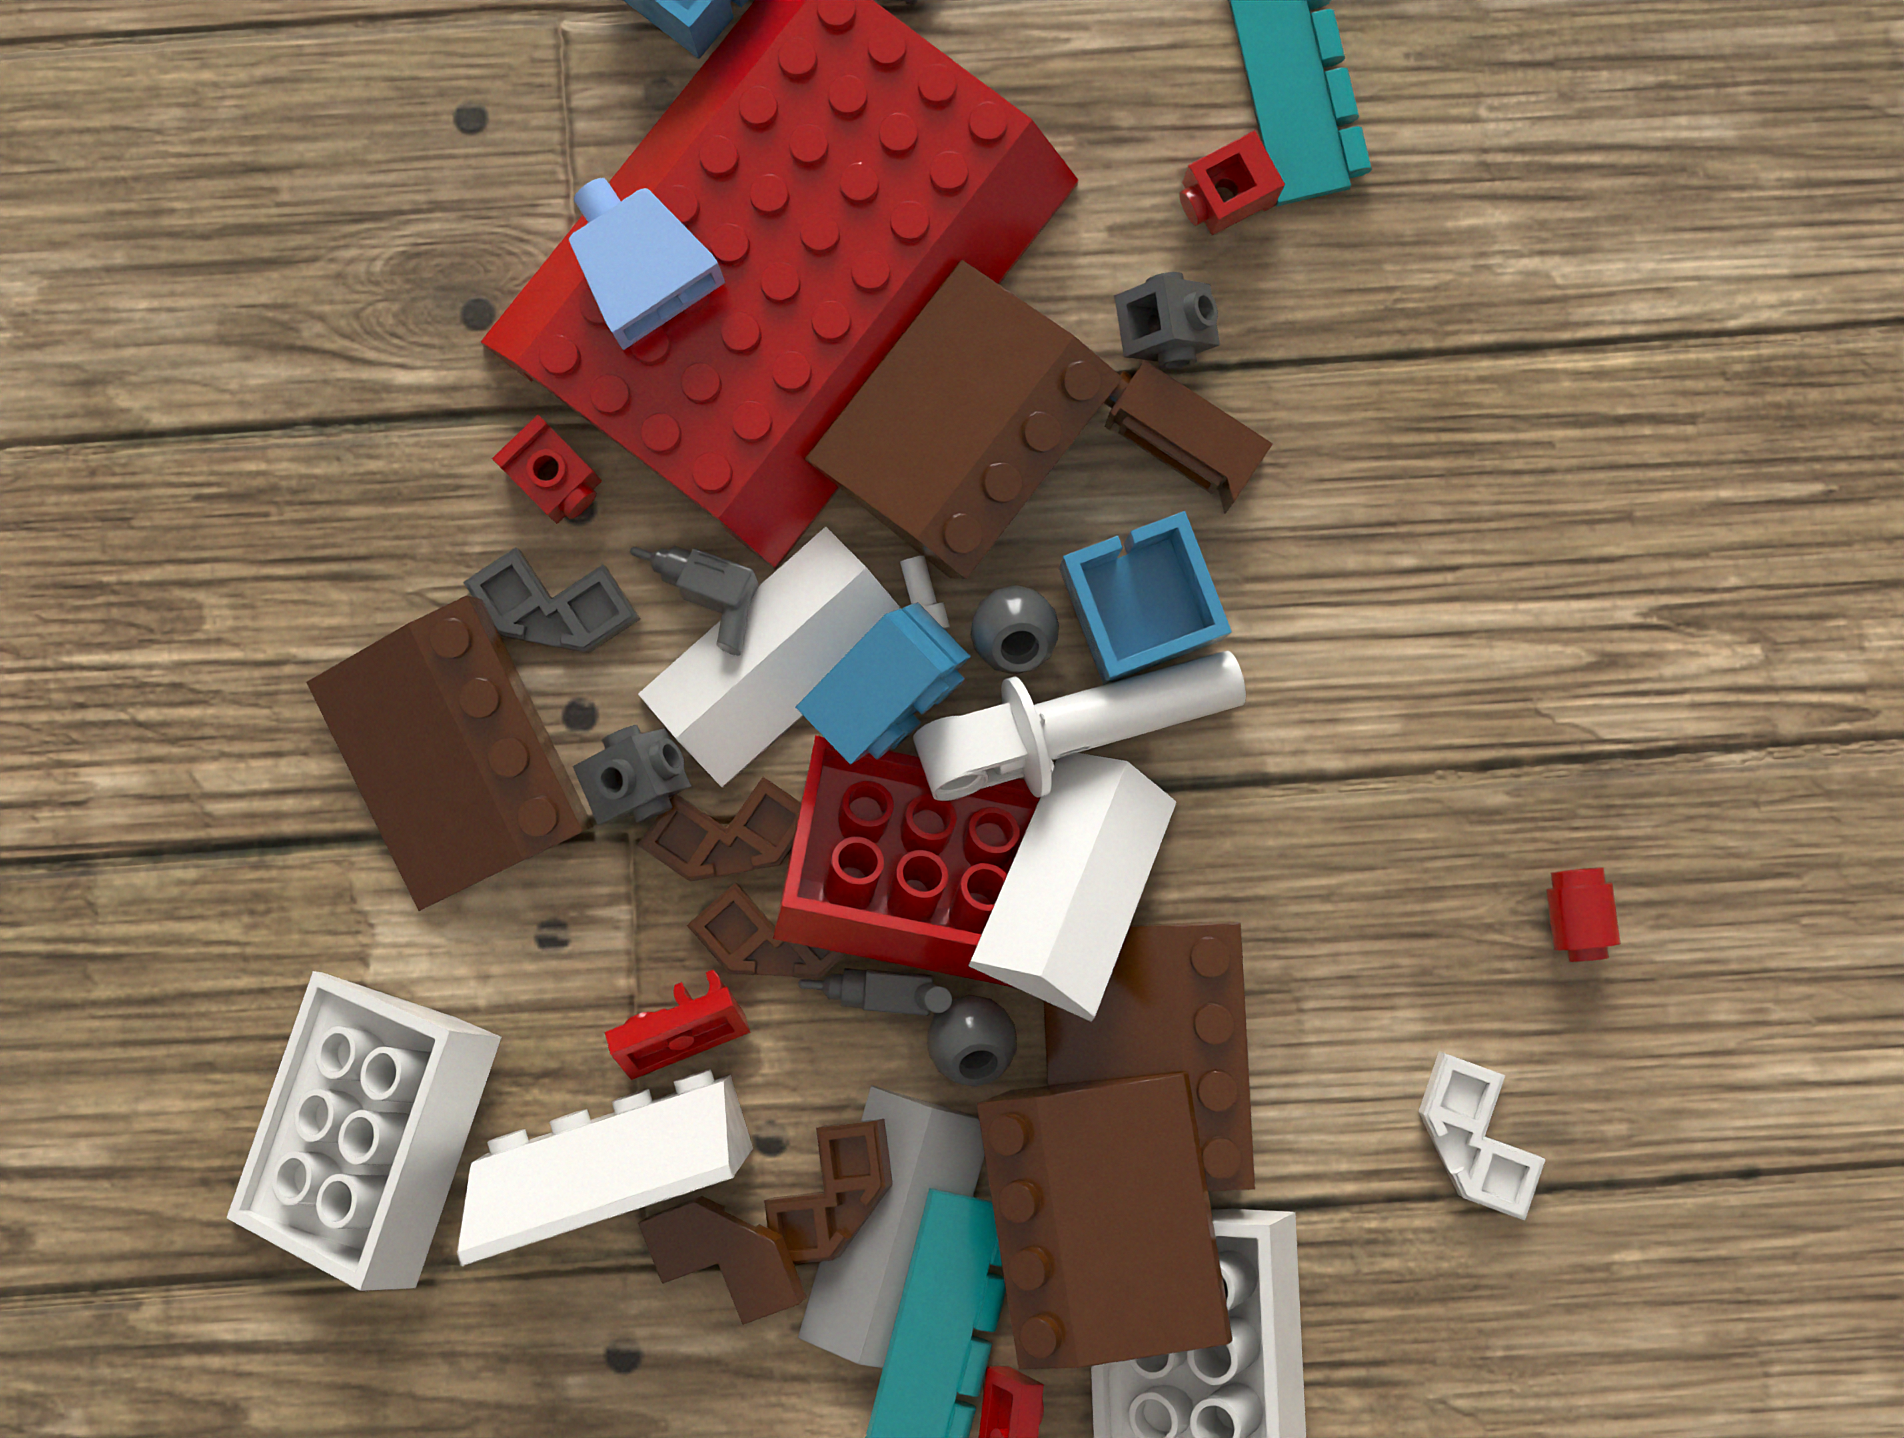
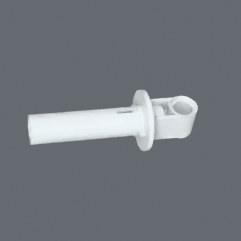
(1024, 738)

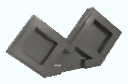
(572, 620)

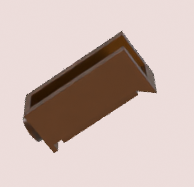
(1186, 432)

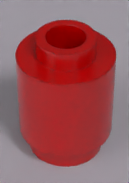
(1583, 914)

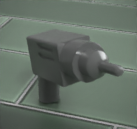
(711, 584)
(884, 991)

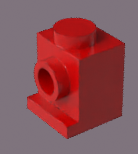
(1244, 170)
(533, 451)

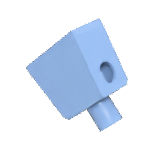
(639, 260)

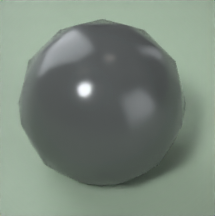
(1014, 629)
(972, 1041)

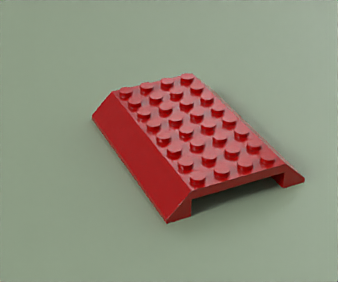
(837, 190)

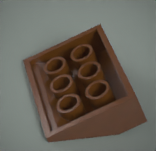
(963, 420)
(449, 751)
(1167, 1011)
(1104, 1221)

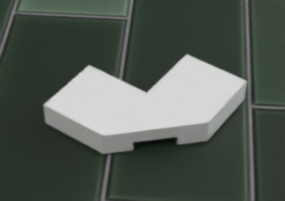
(1457, 1117)

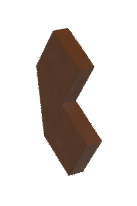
(705, 849)
(744, 942)
(854, 1182)
(750, 1257)

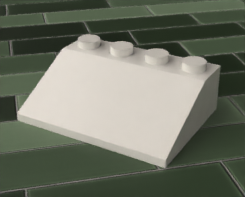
(363, 1133)
(602, 1165)
(1227, 1389)

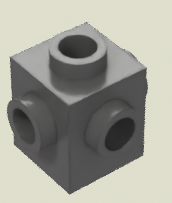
(1167, 320)
(632, 775)

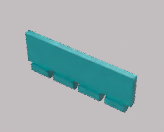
(1296, 100)
(932, 1334)

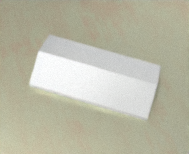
(795, 633)
(1075, 883)

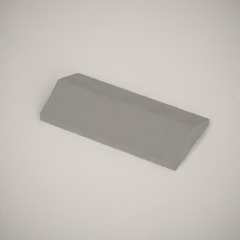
(861, 1290)

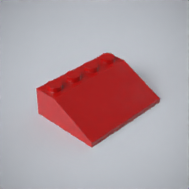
(894, 870)

